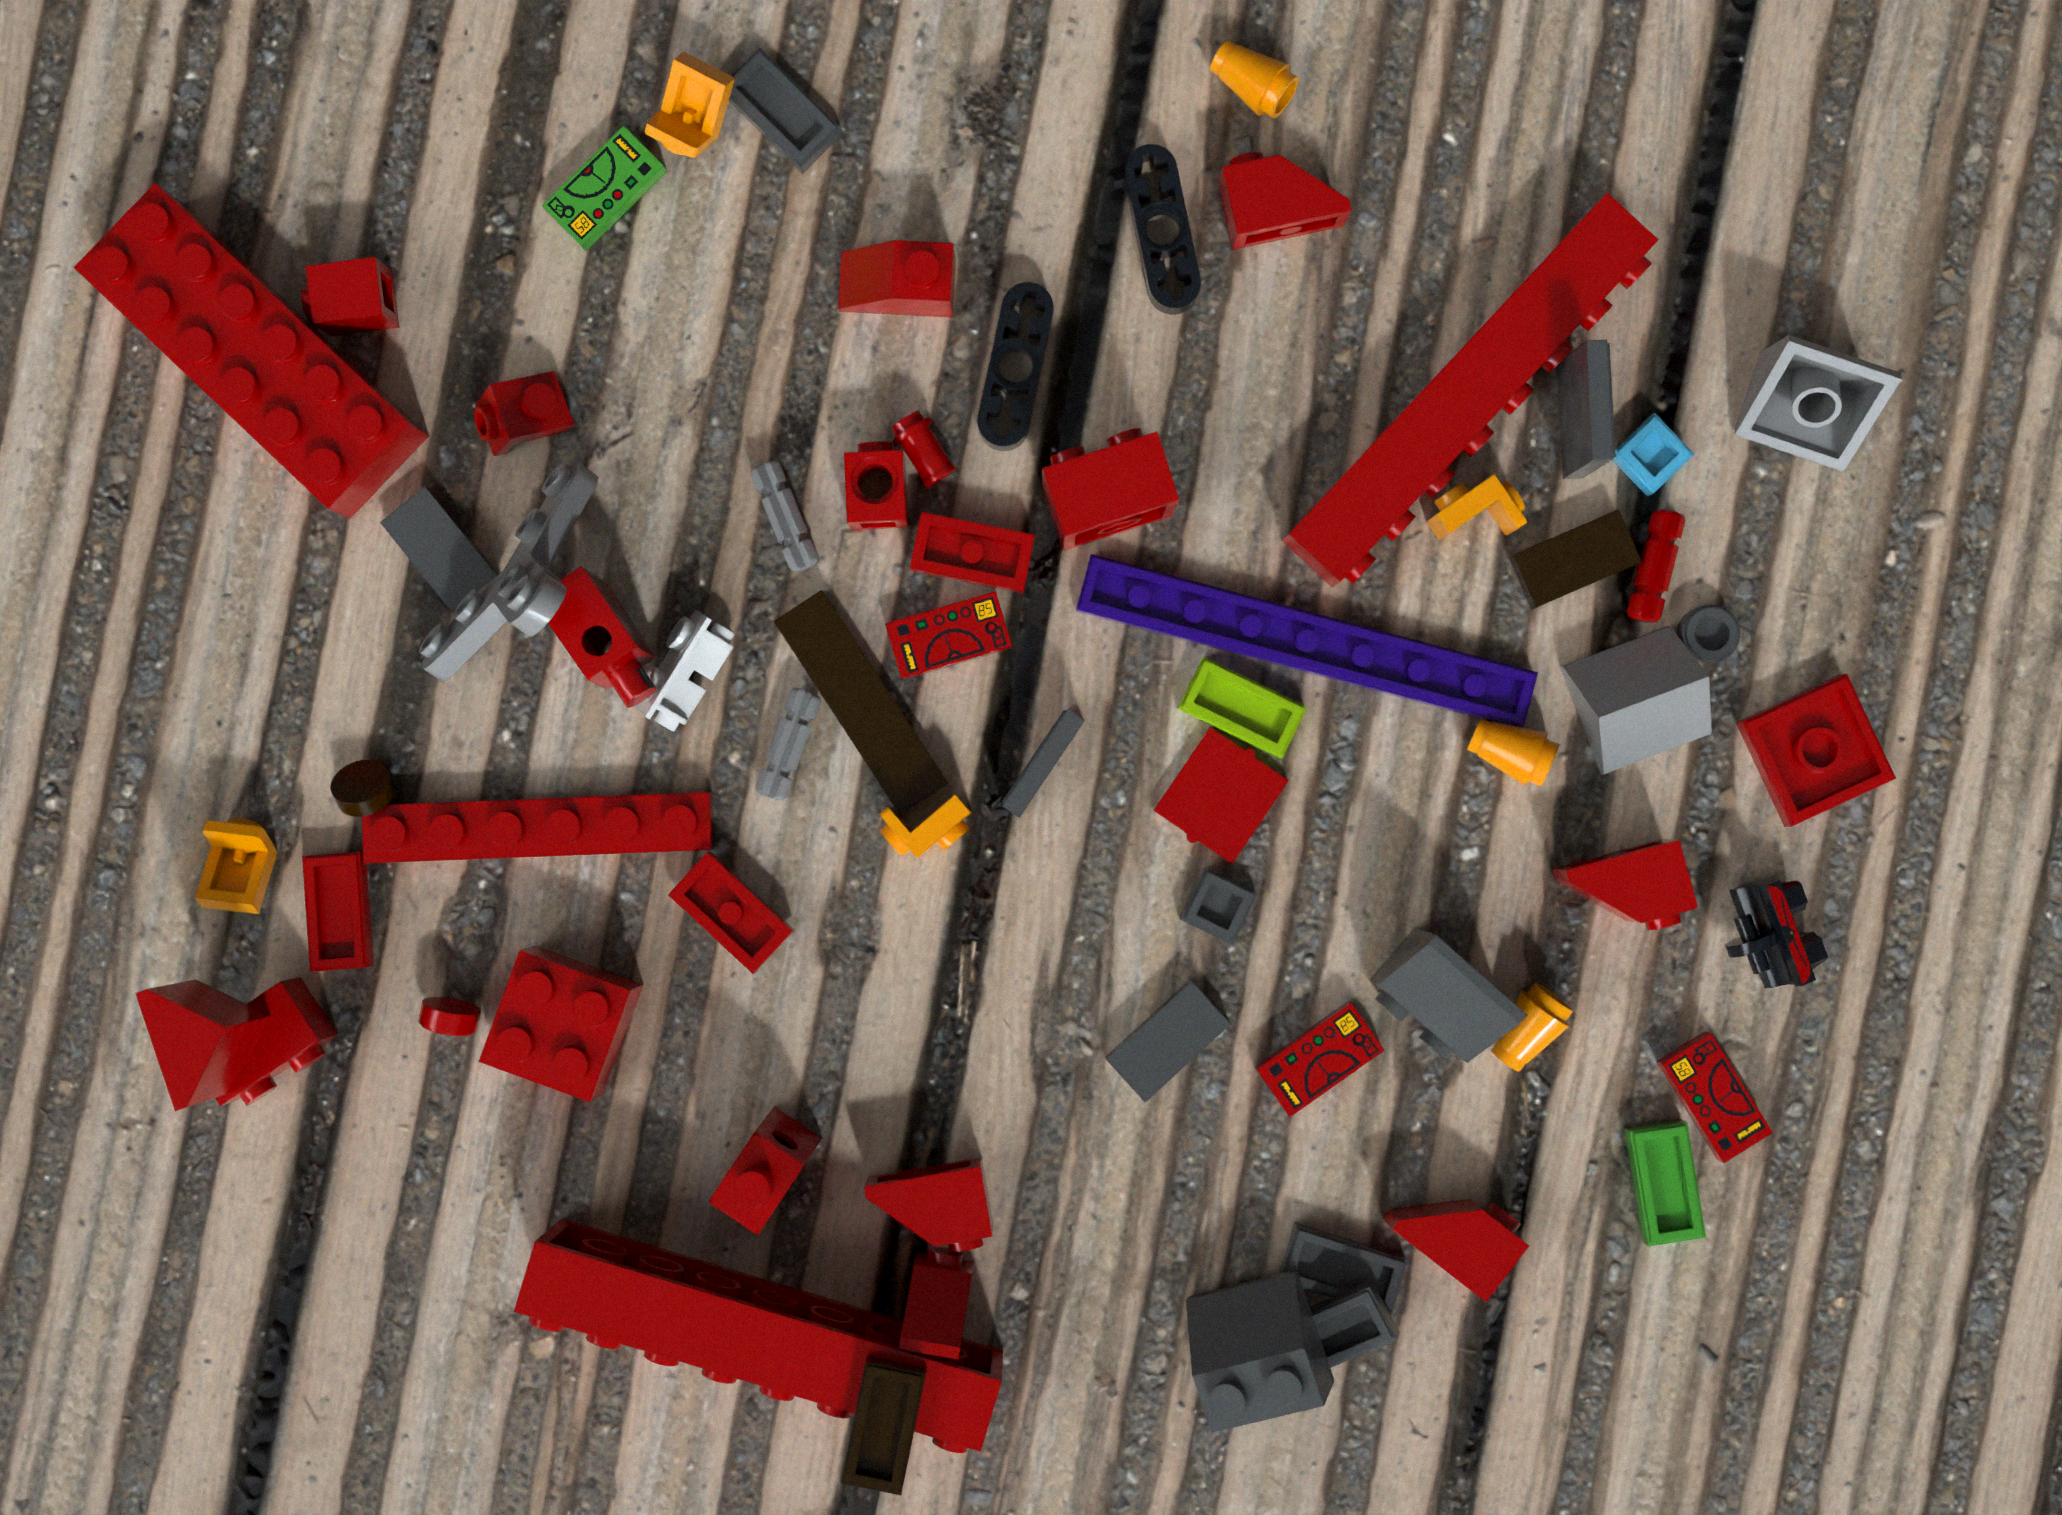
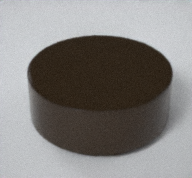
(362, 788)

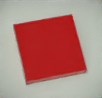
(1815, 750)

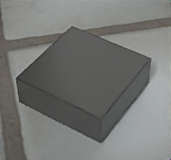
(1218, 906)

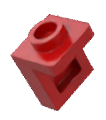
(521, 411)

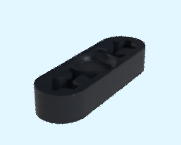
(1169, 185)
(1039, 329)

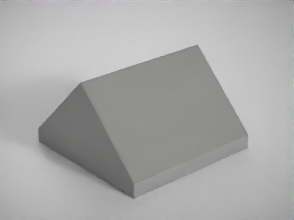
(1814, 401)
(1640, 698)

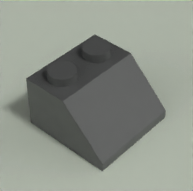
(1445, 997)
(1256, 1352)

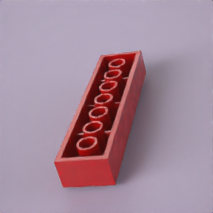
(745, 1329)

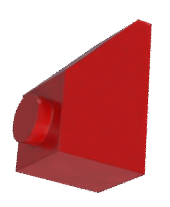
(1276, 201)
(899, 279)
(1636, 883)
(938, 1202)
(1463, 1240)
(937, 1303)

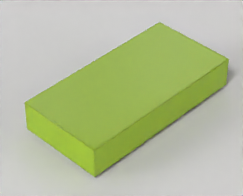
(1242, 707)

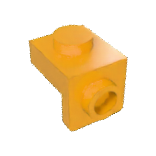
(691, 106)
(1461, 505)
(942, 827)
(236, 866)

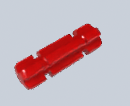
(1656, 566)

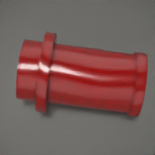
(922, 448)

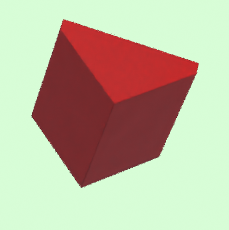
(199, 1038)

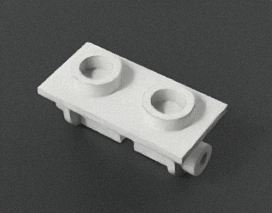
(690, 650)

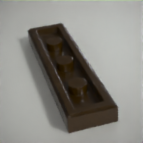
(861, 702)

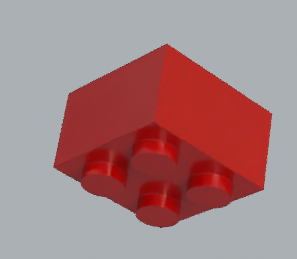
(1109, 488)
(561, 1023)

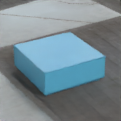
(1651, 454)

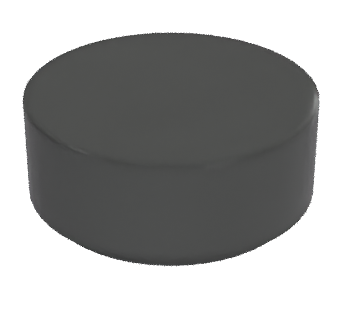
(1709, 633)

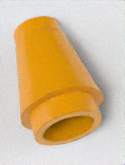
(1255, 78)
(1514, 750)
(1541, 1026)

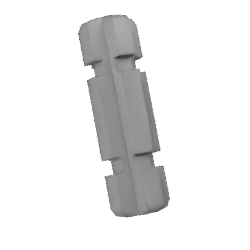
(784, 516)
(788, 744)

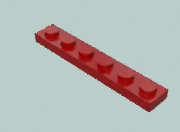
(539, 827)

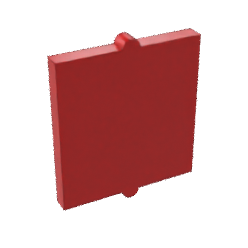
(1220, 795)

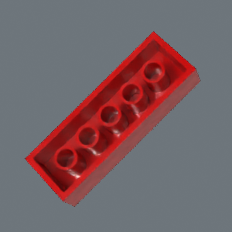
(251, 351)

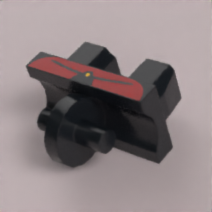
(1771, 934)

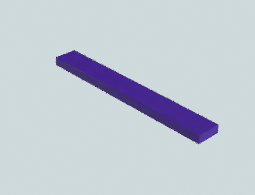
(1306, 641)

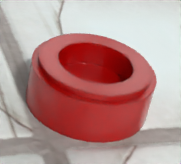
(449, 1016)

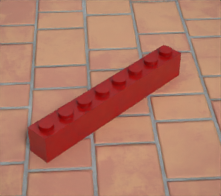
(1470, 391)

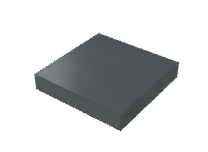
(1586, 409)

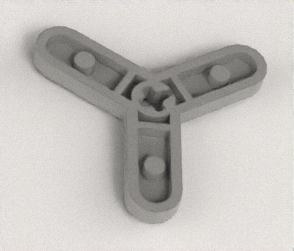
(526, 589)

